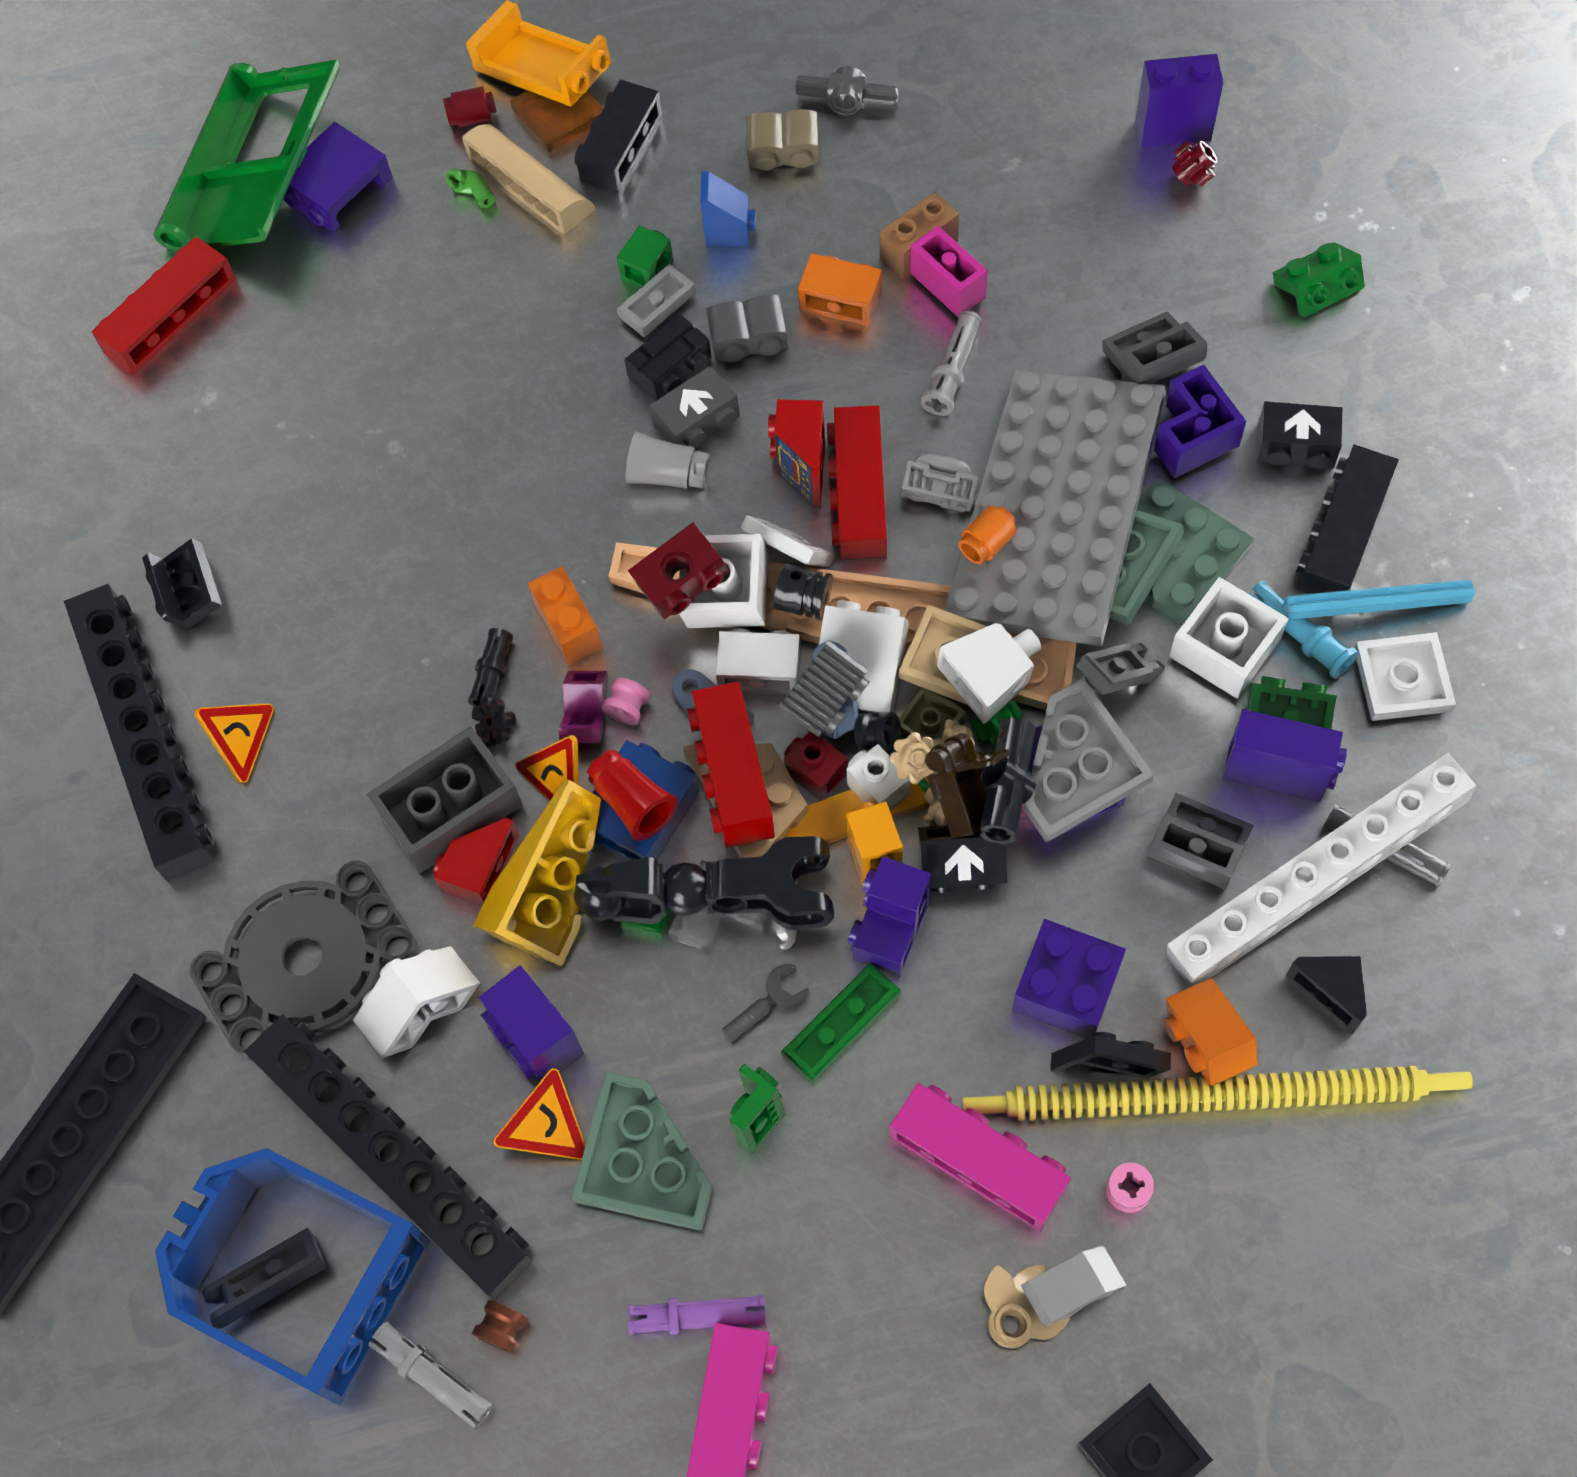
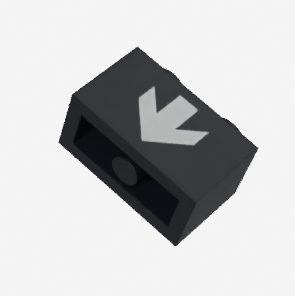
(1299, 434)
(960, 860)

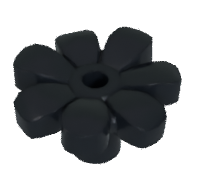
(493, 721)

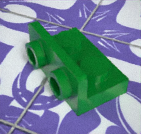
(1307, 705)
(757, 1109)

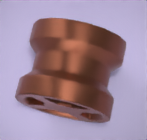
(500, 1326)

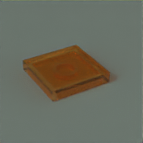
(553, 121)

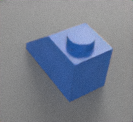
(725, 213)

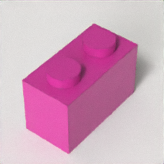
(948, 271)

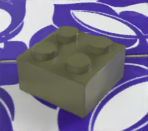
(928, 715)

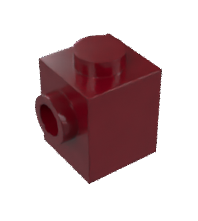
(815, 765)

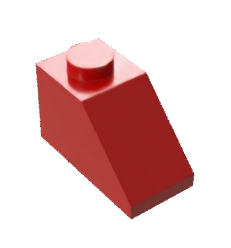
(475, 861)

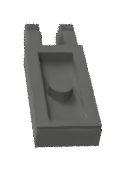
(1119, 668)

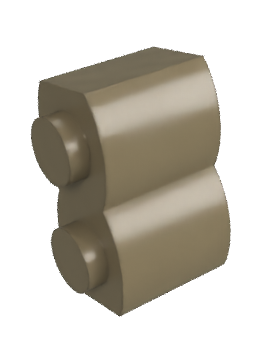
(782, 139)

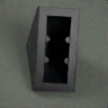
(1334, 985)

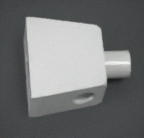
(989, 667)

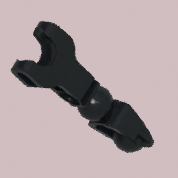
(763, 884)

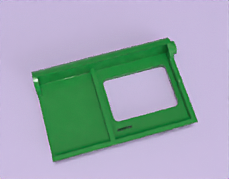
(239, 201)

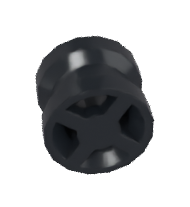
(875, 730)

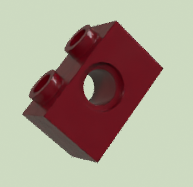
(685, 550)

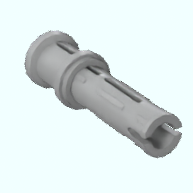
(948, 375)

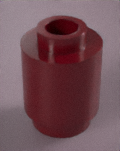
(469, 107)

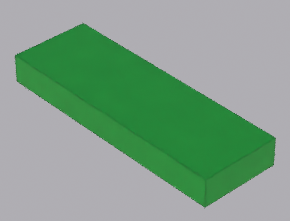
(841, 1023)

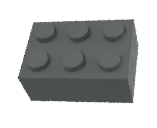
(444, 797)

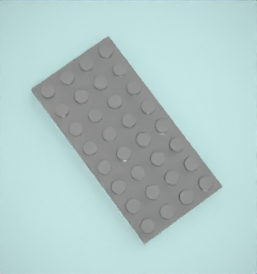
(1072, 478)

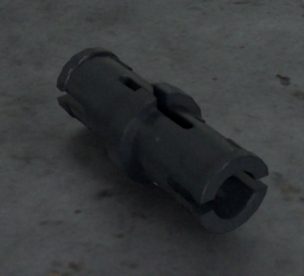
(491, 666)

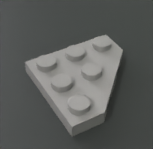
(1080, 762)

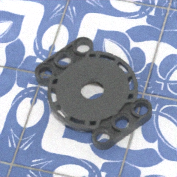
(327, 992)

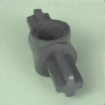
(847, 90)

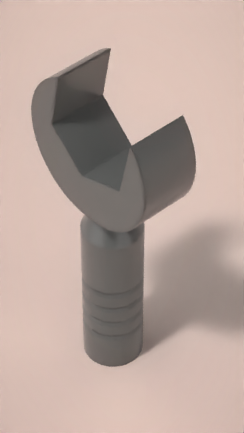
(763, 1006)

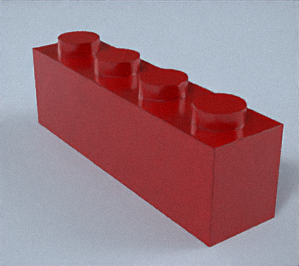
(164, 305)
(859, 483)
(732, 765)

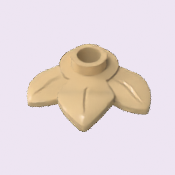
(1008, 1298)

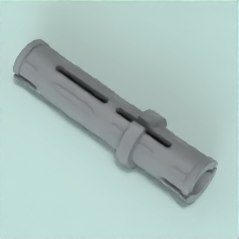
(438, 1381)

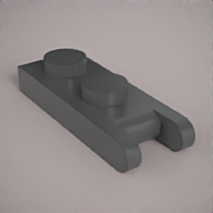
(264, 1278)

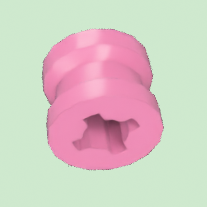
(626, 701)
(1129, 1198)

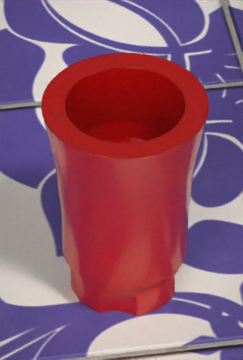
(632, 795)

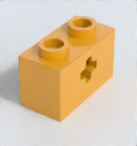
(871, 836)

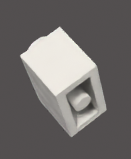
(759, 660)

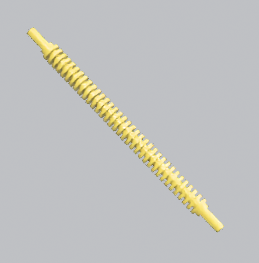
(1318, 1087)

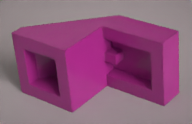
(582, 703)

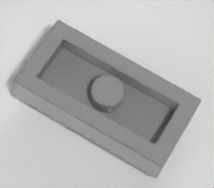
(656, 300)

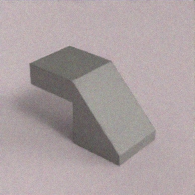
(1073, 1285)

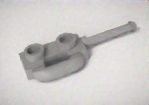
(948, 492)

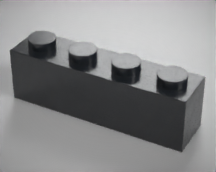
(1348, 521)

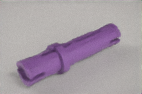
(695, 1314)

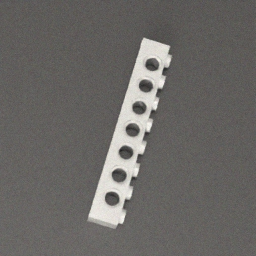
(1320, 871)

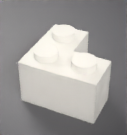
(411, 996)

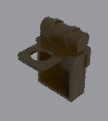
(958, 782)

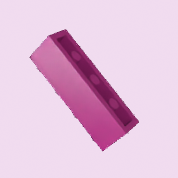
(979, 1155)
(732, 1403)

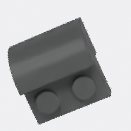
(1155, 349)
(1200, 841)

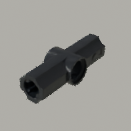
(1008, 782)

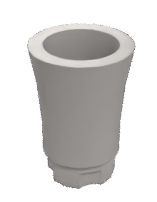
(665, 463)

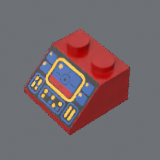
(799, 445)

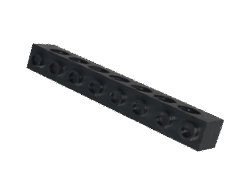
(189, 846)
(274, 1055)

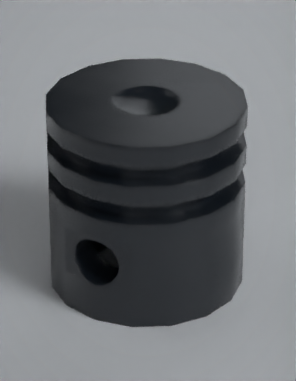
(802, 591)

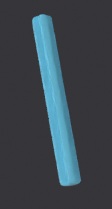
(1378, 599)

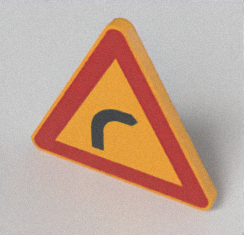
(236, 734)
(551, 766)
(544, 1122)

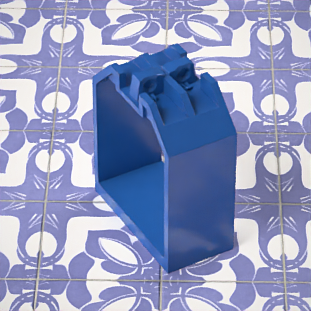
(227, 1192)

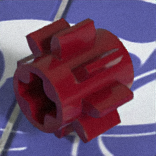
(1194, 163)

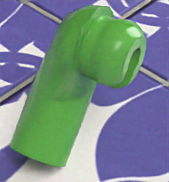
(471, 183)

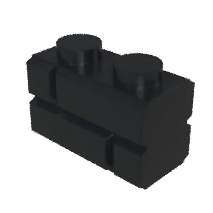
(668, 358)

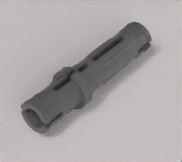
(1433, 870)

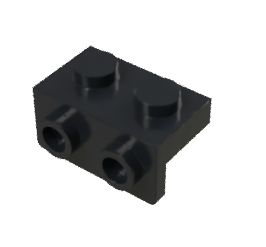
(182, 584)

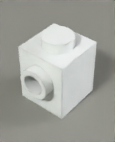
(875, 778)

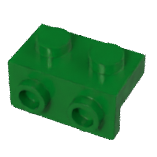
(1321, 277)

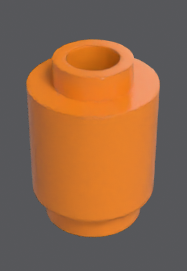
(987, 534)

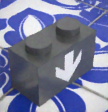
(695, 409)

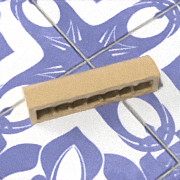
(526, 178)

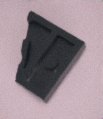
(1113, 1057)

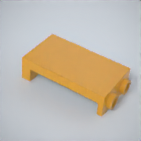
(536, 56)

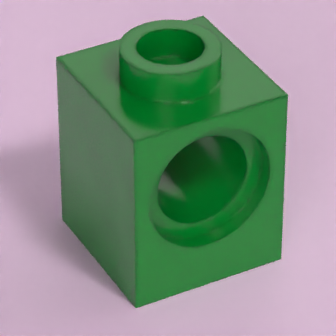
(644, 256)

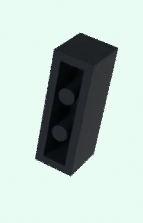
(618, 136)

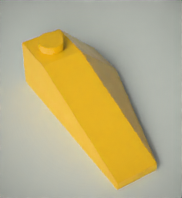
(534, 894)

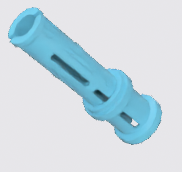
(1315, 640)

